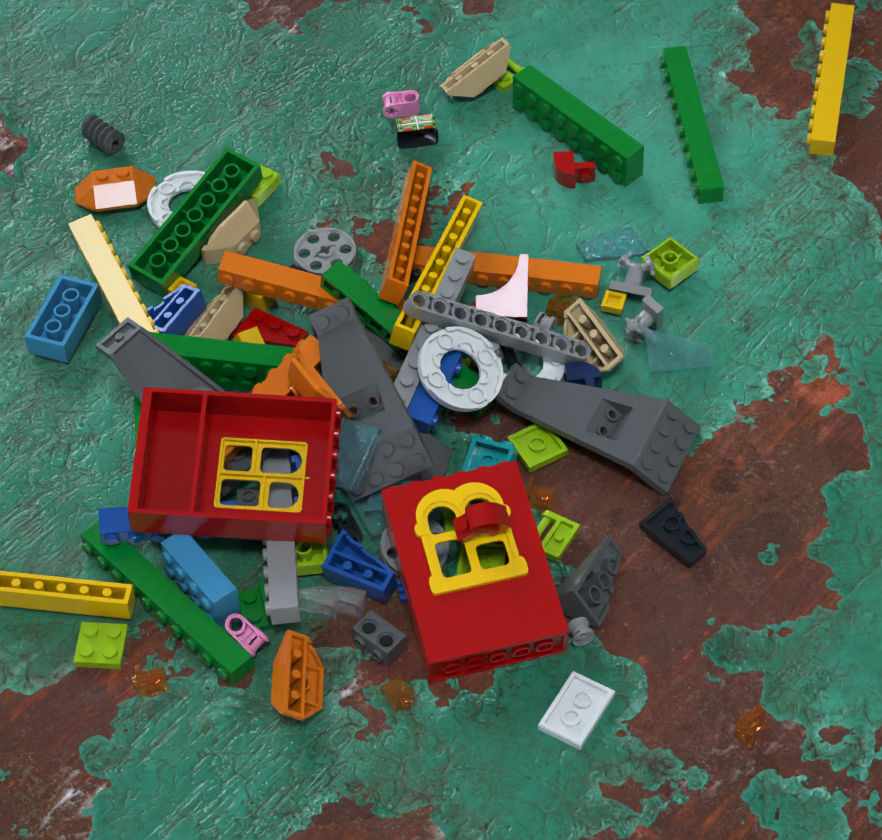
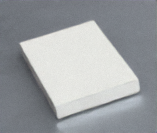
(576, 710)

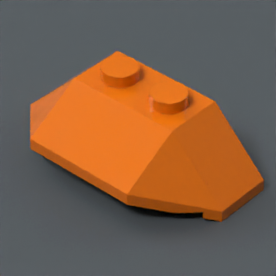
(114, 189)
(309, 383)
(297, 678)

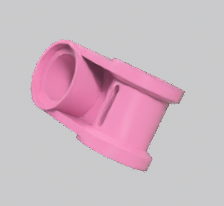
(403, 104)
(249, 636)

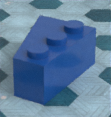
(178, 310)
(356, 568)

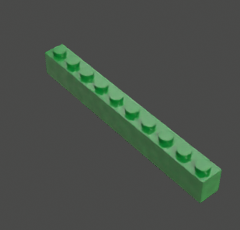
(691, 125)
(381, 315)
(171, 606)

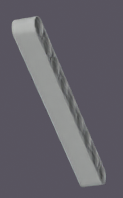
(487, 328)

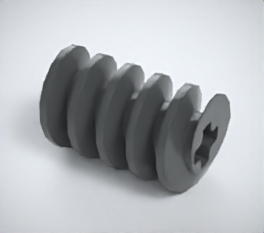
(102, 135)

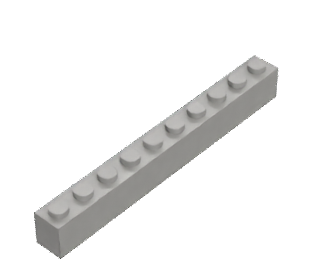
(451, 287)
(280, 555)

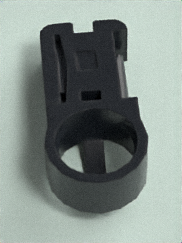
(348, 524)

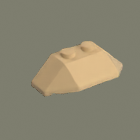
(479, 71)
(234, 233)
(220, 315)
(587, 326)

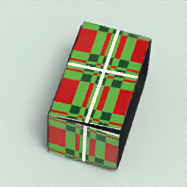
(424, 134)

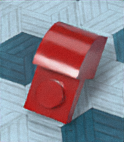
(569, 172)
(480, 518)

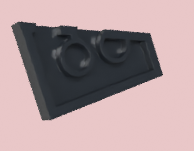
(672, 532)

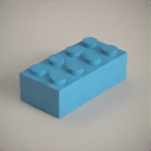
(63, 318)
(199, 578)

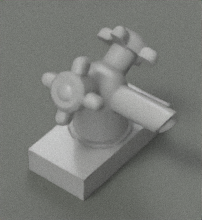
(634, 276)
(649, 316)

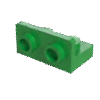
(253, 607)

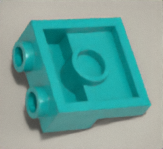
(487, 452)

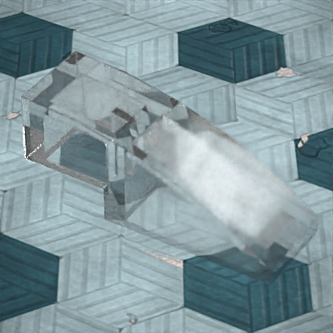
(332, 600)

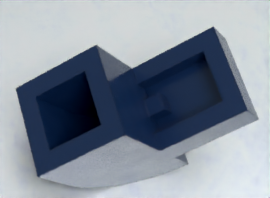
(583, 374)

